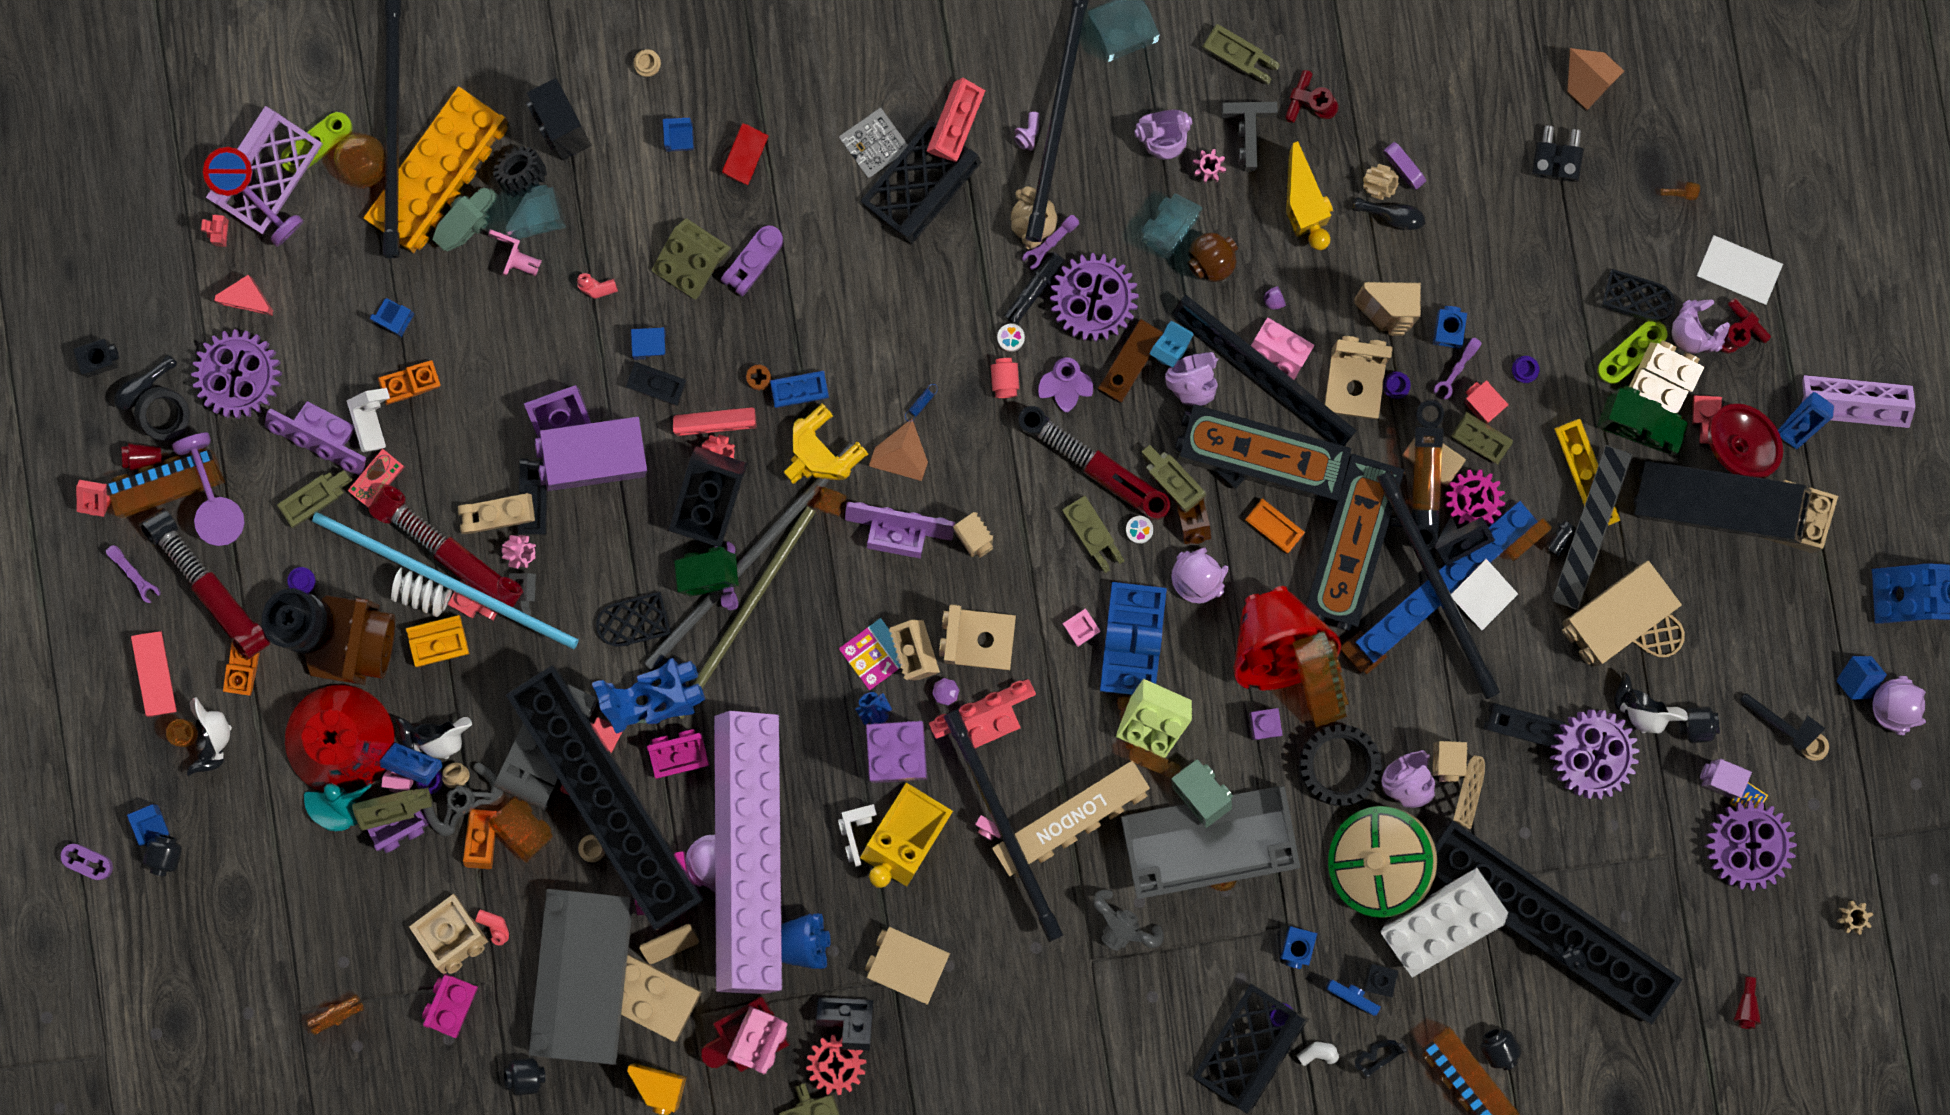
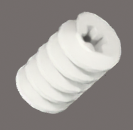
(420, 593)

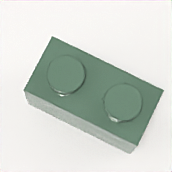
(1202, 793)

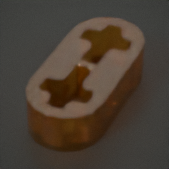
(1528, 539)

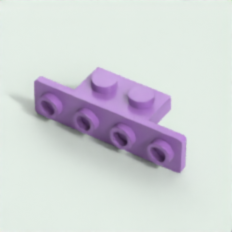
(319, 433)
(896, 530)

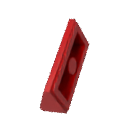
(745, 154)

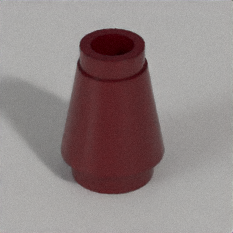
(140, 456)

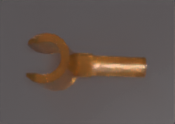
(1690, 193)

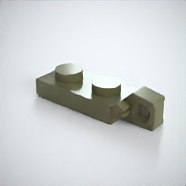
(1173, 479)
(313, 497)
(391, 808)

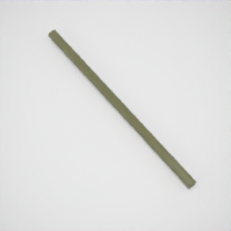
(754, 597)

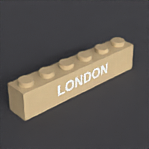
(1077, 815)

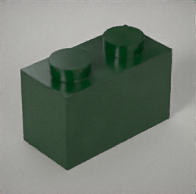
(706, 572)

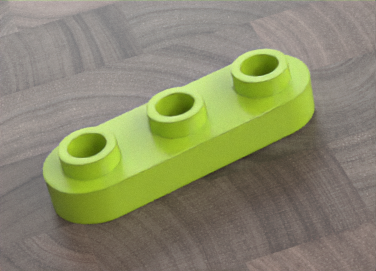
(327, 135)
(1621, 361)

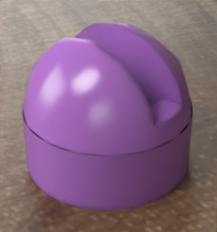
(1274, 299)

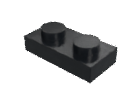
(656, 384)

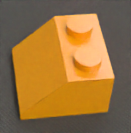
(658, 1087)

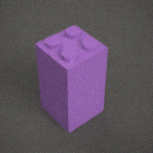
(591, 454)
(896, 752)

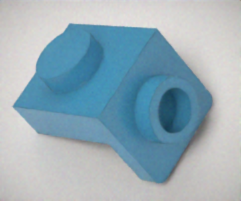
(1172, 344)

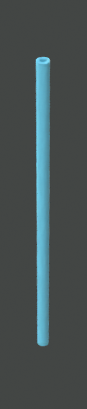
(445, 580)

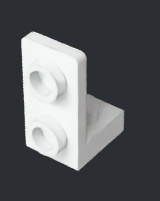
(365, 418)
(861, 816)

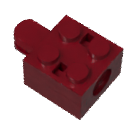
(716, 1052)

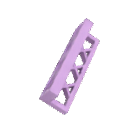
(1861, 407)

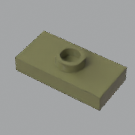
(1482, 438)

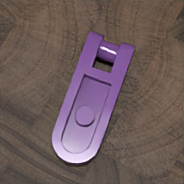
(754, 259)

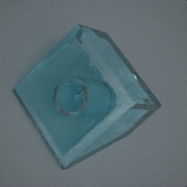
(1123, 27)
(536, 214)
(1171, 225)

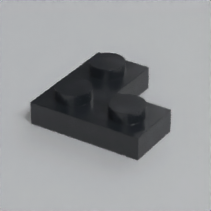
(852, 1015)

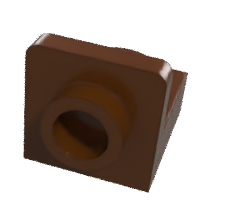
(1195, 524)

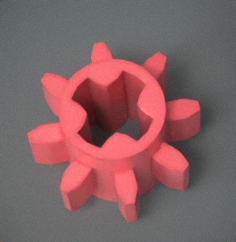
(719, 445)

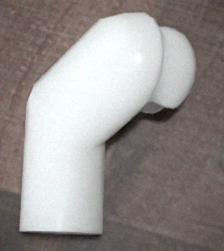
(1318, 1050)

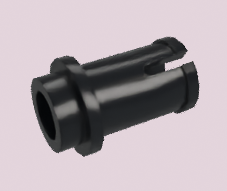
(1560, 538)

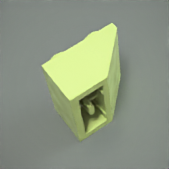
(1155, 718)

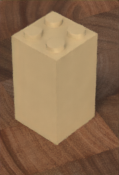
(1620, 614)

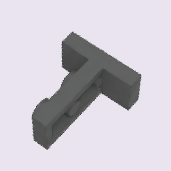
(1247, 128)

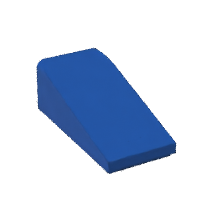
(1806, 420)

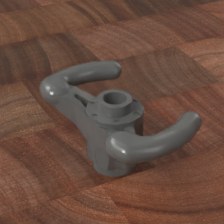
(448, 826)
(1123, 925)

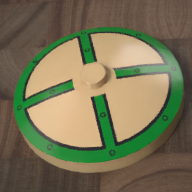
(1382, 861)

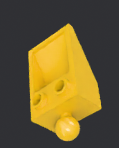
(1305, 204)
(904, 837)

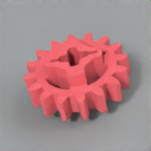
(823, 1066)

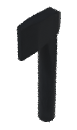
(1801, 739)

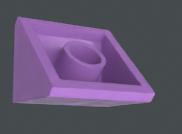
(558, 410)

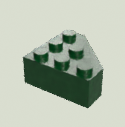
(1642, 421)

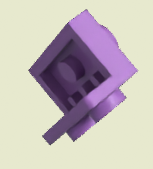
(388, 835)

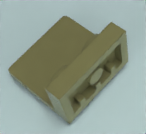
(690, 258)

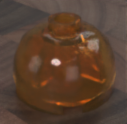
(360, 160)

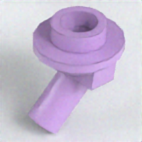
(1026, 137)

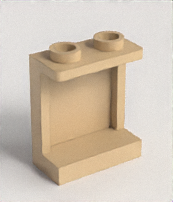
(906, 964)

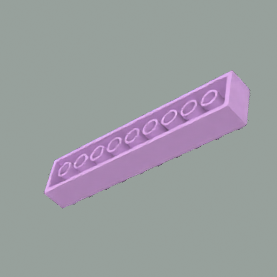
(747, 853)

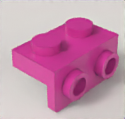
(678, 755)

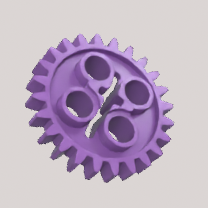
(1117, 303)
(212, 368)
(1574, 743)
(1725, 845)

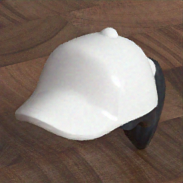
(1642, 710)
(211, 739)
(434, 739)

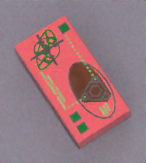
(378, 473)

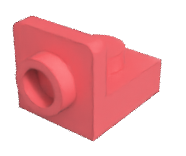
(92, 498)

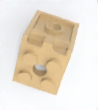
(1357, 363)
(962, 636)

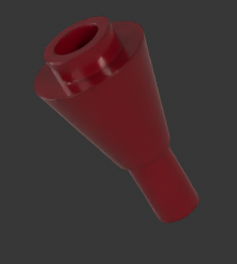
(1748, 1011)

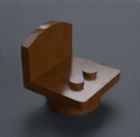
(357, 644)

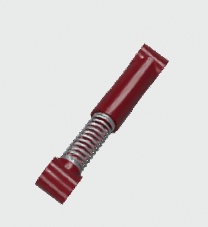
(390, 507)

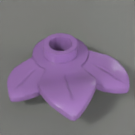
(1063, 388)

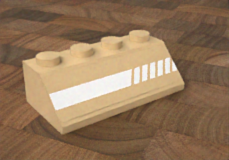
(1390, 305)

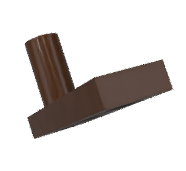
(1130, 361)

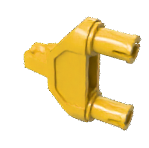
(813, 456)

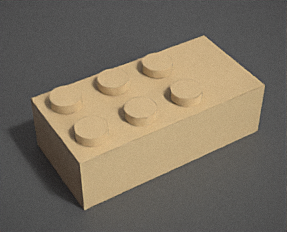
(657, 999)

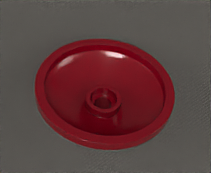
(1745, 441)

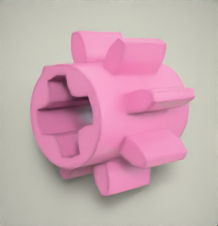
(1211, 158)
(518, 551)

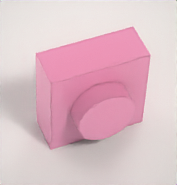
(1081, 627)
(396, 782)
(987, 828)

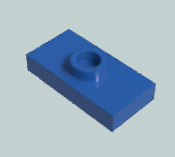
(799, 389)
(411, 763)
(1354, 996)

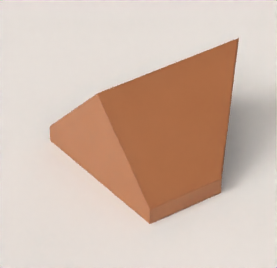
(1590, 75)
(901, 453)

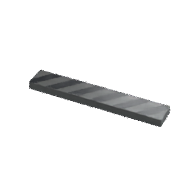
(1592, 527)

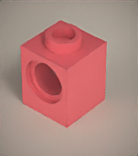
(1484, 401)

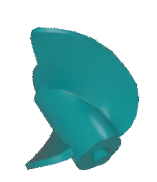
(334, 807)

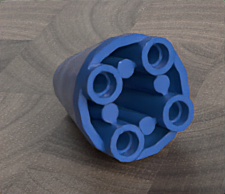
(805, 942)

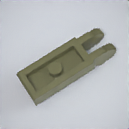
(1238, 53)
(1091, 531)

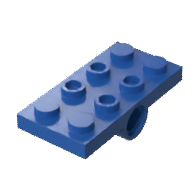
(1132, 637)

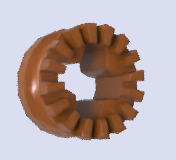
(764, 383)

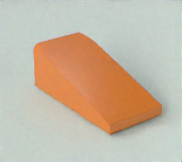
(479, 840)

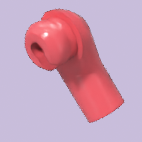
(594, 288)
(496, 925)

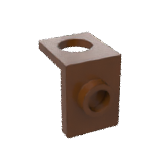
(1357, 657)

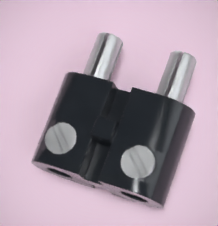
(1556, 160)

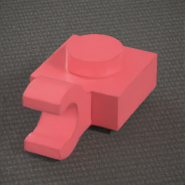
(216, 230)
(1702, 411)
(469, 606)

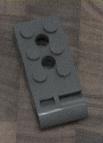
(526, 769)

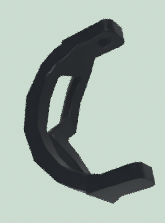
(1396, 1049)

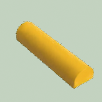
(1580, 459)

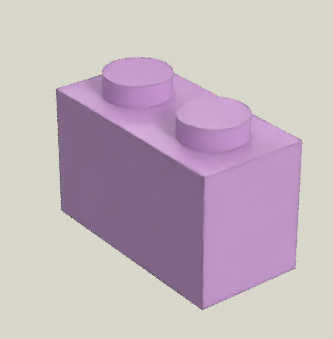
(1725, 778)

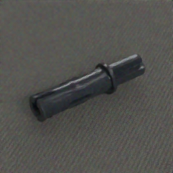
(1034, 287)

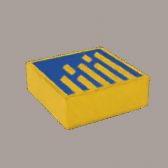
(1752, 794)

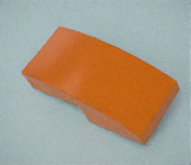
(410, 382)
(240, 673)

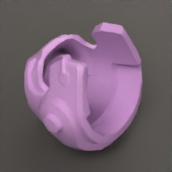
(1164, 133)
(1689, 333)
(1193, 379)
(1198, 576)
(1899, 705)
(1409, 780)
(701, 862)

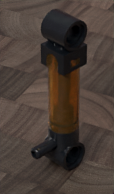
(1427, 473)

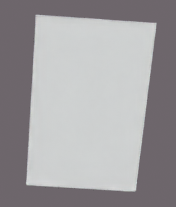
(1739, 270)

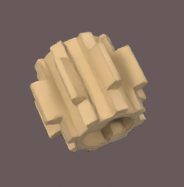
(1380, 181)
(1847, 920)

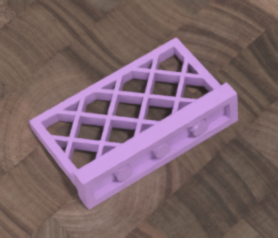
(251, 146)

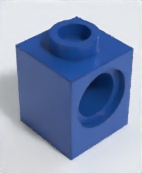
(1447, 339)
(1295, 934)

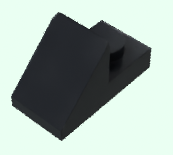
(1459, 542)

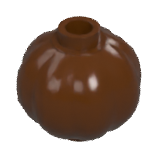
(1212, 257)

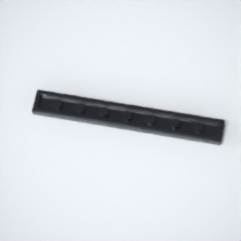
(1263, 371)

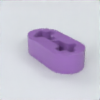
(1404, 166)
(84, 868)

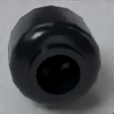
(1701, 725)
(162, 854)
(1500, 1049)
(524, 1076)

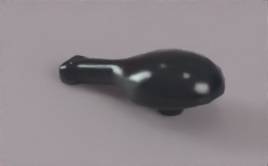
(1398, 215)
(131, 390)

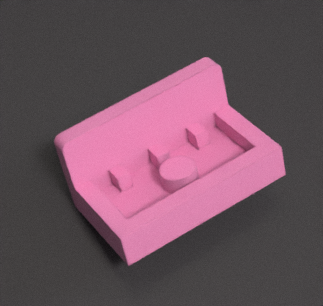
(1282, 347)
(758, 1040)

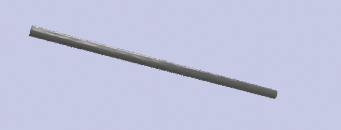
(742, 565)

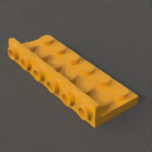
(440, 167)

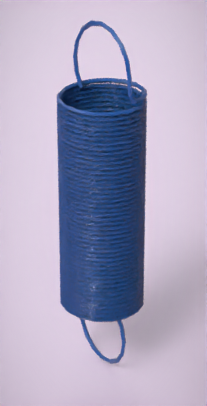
(921, 402)

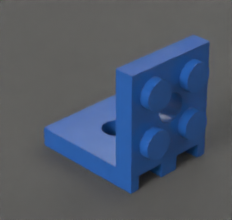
(1924, 588)

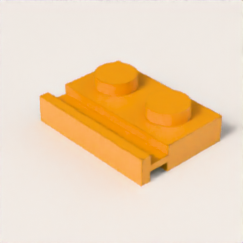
(437, 641)

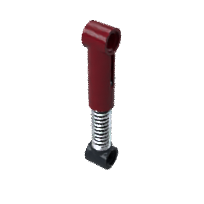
(1096, 465)
(245, 635)

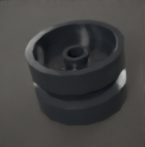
(297, 621)

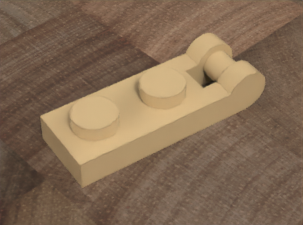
(497, 513)

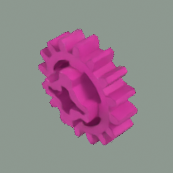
(1464, 492)

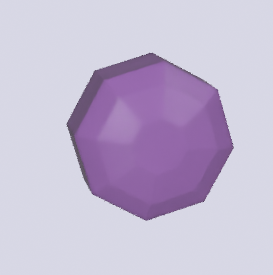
(945, 691)

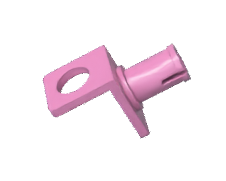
(516, 259)

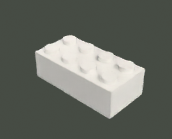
(1445, 922)

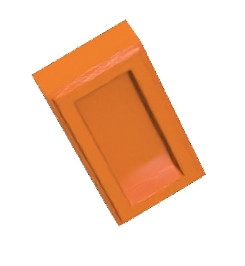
(1274, 526)

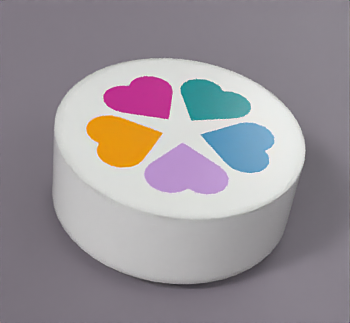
(1010, 337)
(1139, 529)

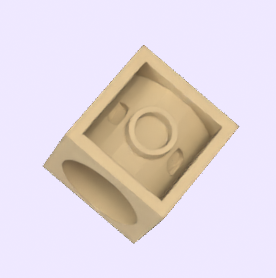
(1817, 521)

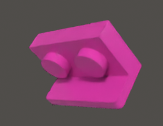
(449, 1005)

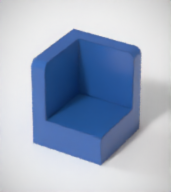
(678, 134)
(393, 317)
(648, 342)
(1861, 677)
(147, 823)

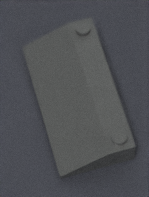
(1176, 852)
(581, 976)

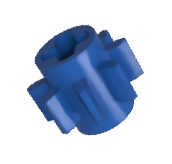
(873, 708)

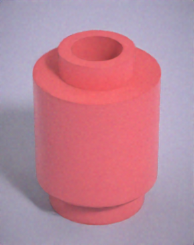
(1005, 378)

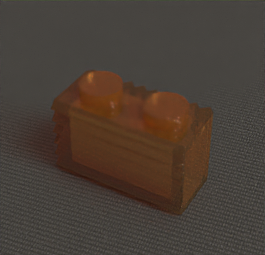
(521, 829)

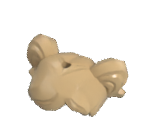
(1021, 214)

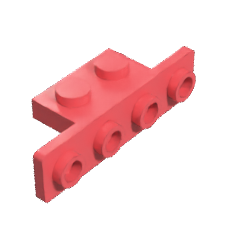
(989, 716)

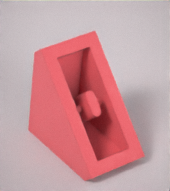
(244, 296)

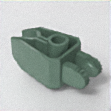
(464, 219)

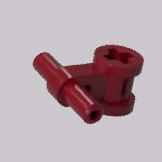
(1313, 99)
(1739, 333)

